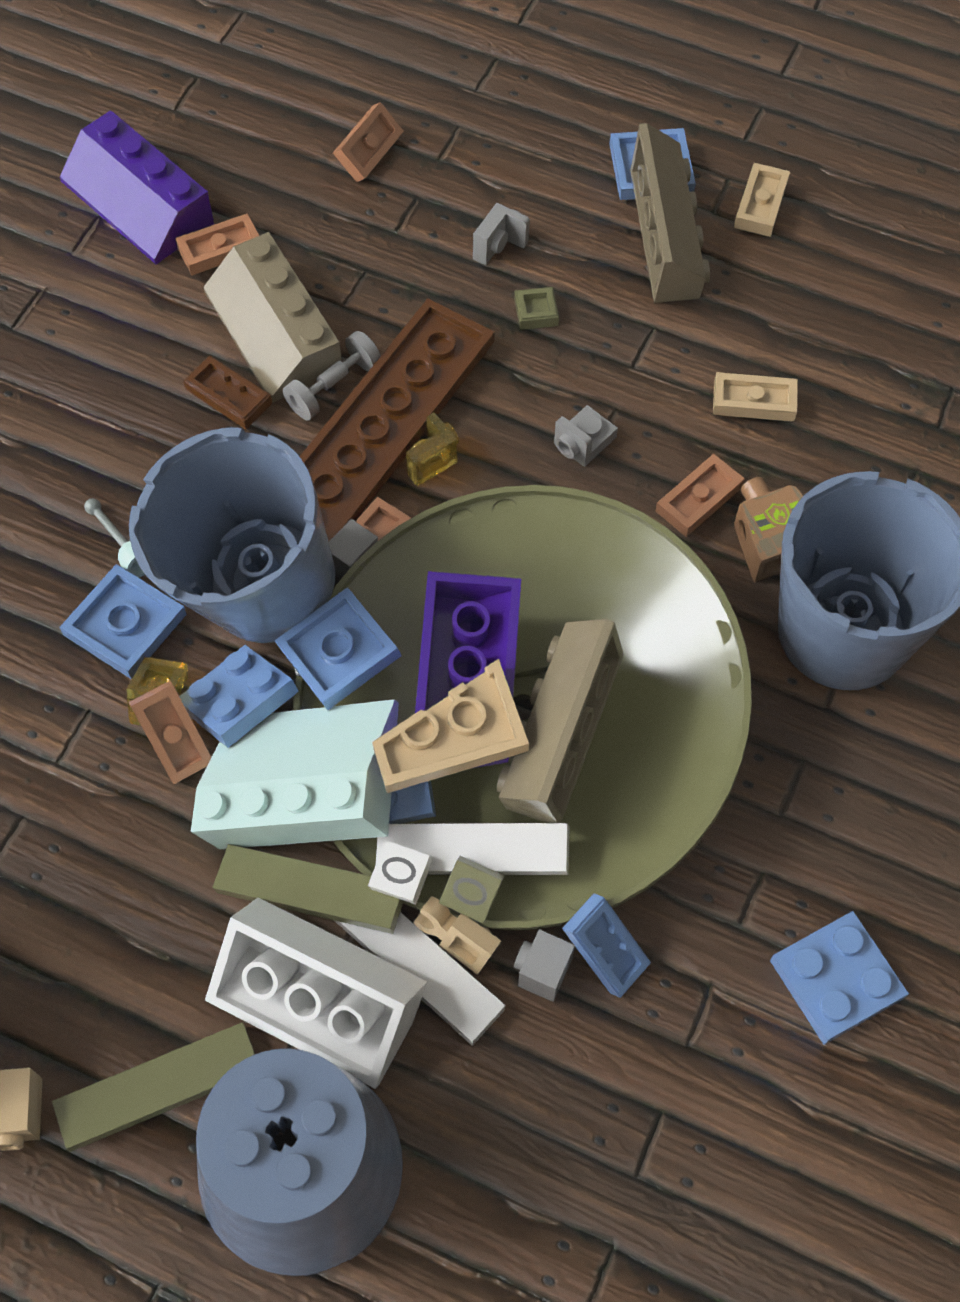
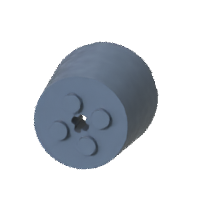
(235, 533)
(866, 577)
(311, 1200)

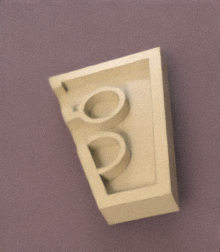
(456, 734)

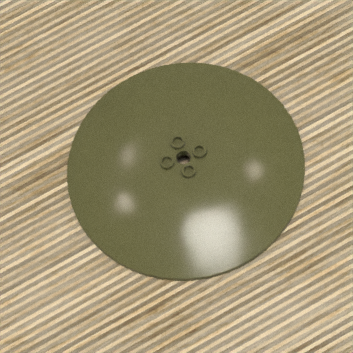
(670, 720)

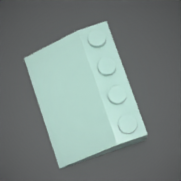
(298, 780)

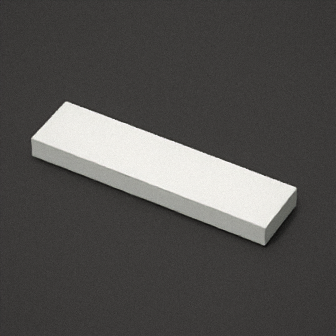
(498, 846)
(449, 989)

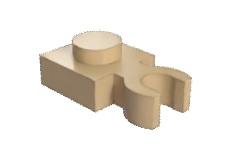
(459, 935)

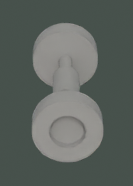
(302, 399)

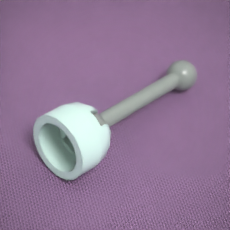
(125, 556)

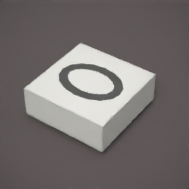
(400, 872)

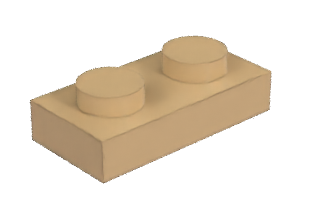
(761, 199)
(755, 396)

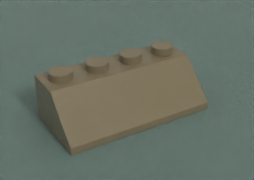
(667, 217)
(271, 316)
(562, 720)

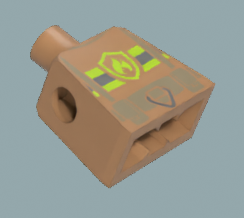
(762, 523)

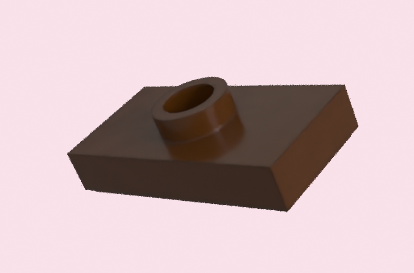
(228, 392)

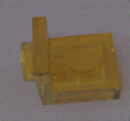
(433, 454)
(153, 674)

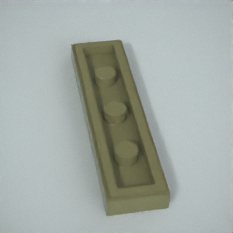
(306, 888)
(149, 1088)

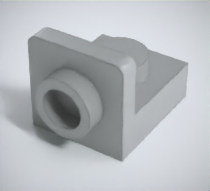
(498, 228)
(584, 435)

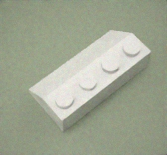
(314, 990)

